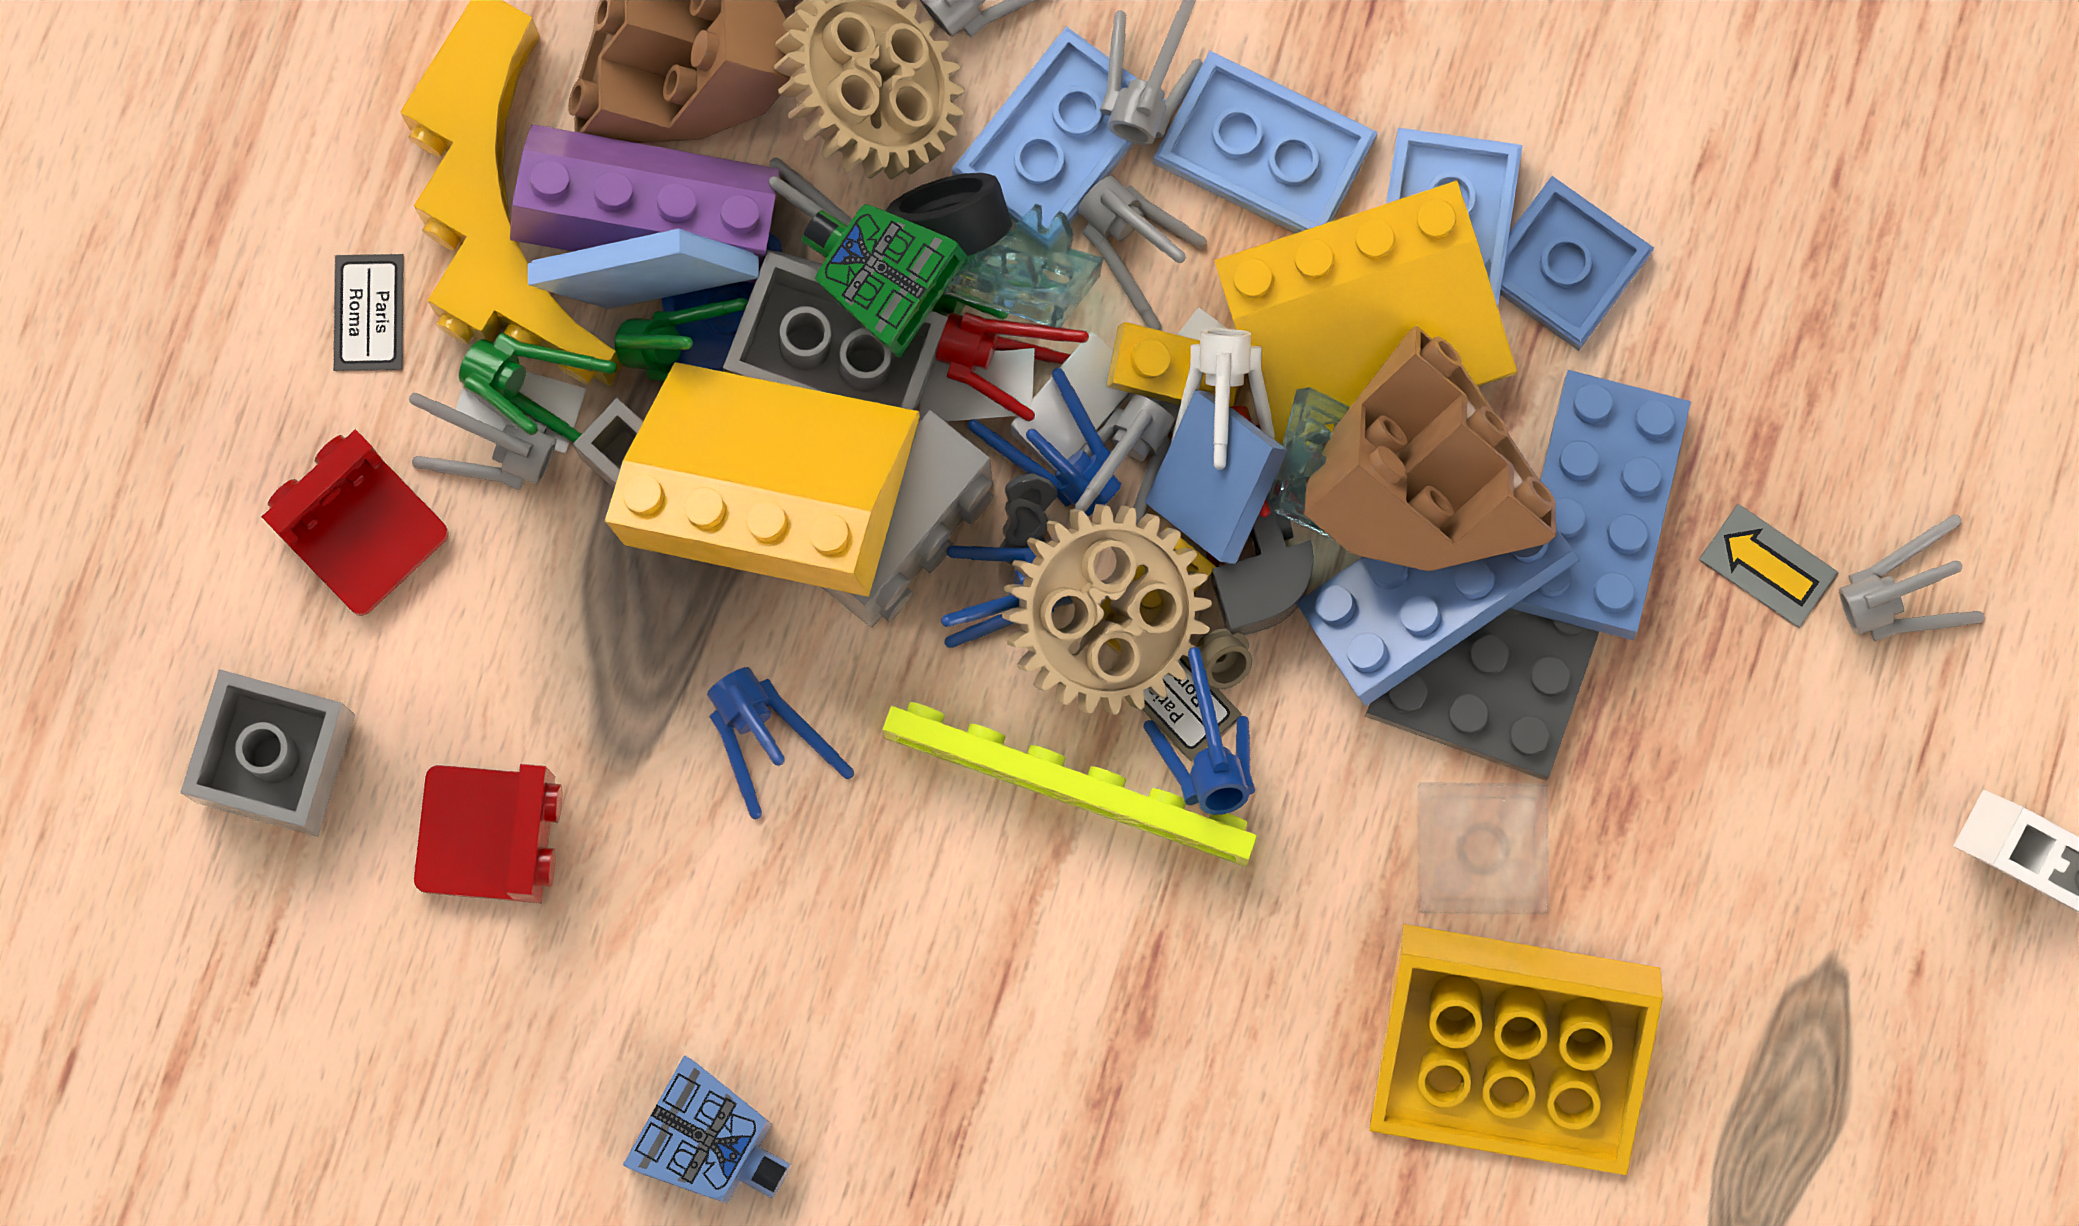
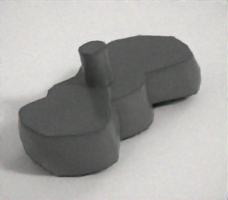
(1027, 500)

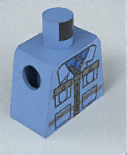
(706, 1139)

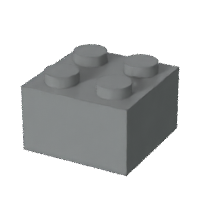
(268, 753)

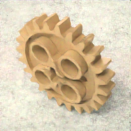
(869, 83)
(1067, 569)

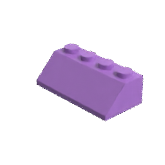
(604, 190)

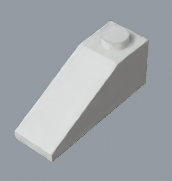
(2023, 847)

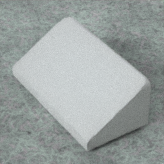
(1088, 375)

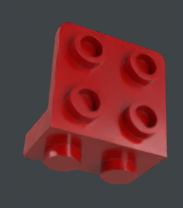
(355, 523)
(487, 832)

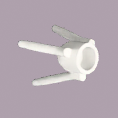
(1225, 359)

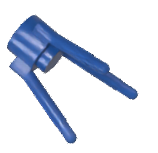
(1072, 473)
(991, 607)
(743, 705)
(1217, 778)

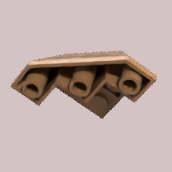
(677, 68)
(1427, 469)

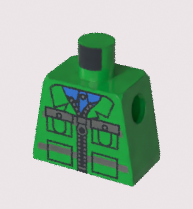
(883, 270)

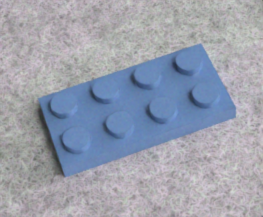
(1611, 485)
(1396, 619)

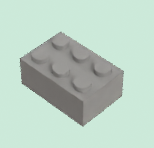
(809, 341)
(940, 487)

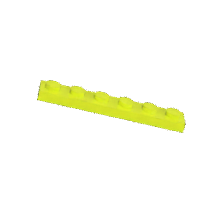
(1044, 773)

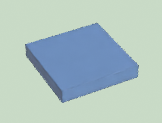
(1569, 262)
(1210, 503)

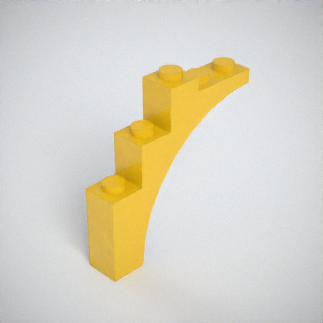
(465, 110)

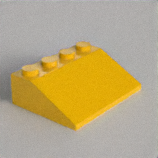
(1351, 289)
(764, 478)
(1516, 1049)

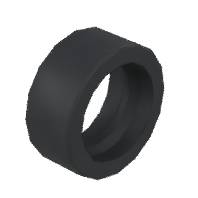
(961, 207)

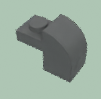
(1268, 586)

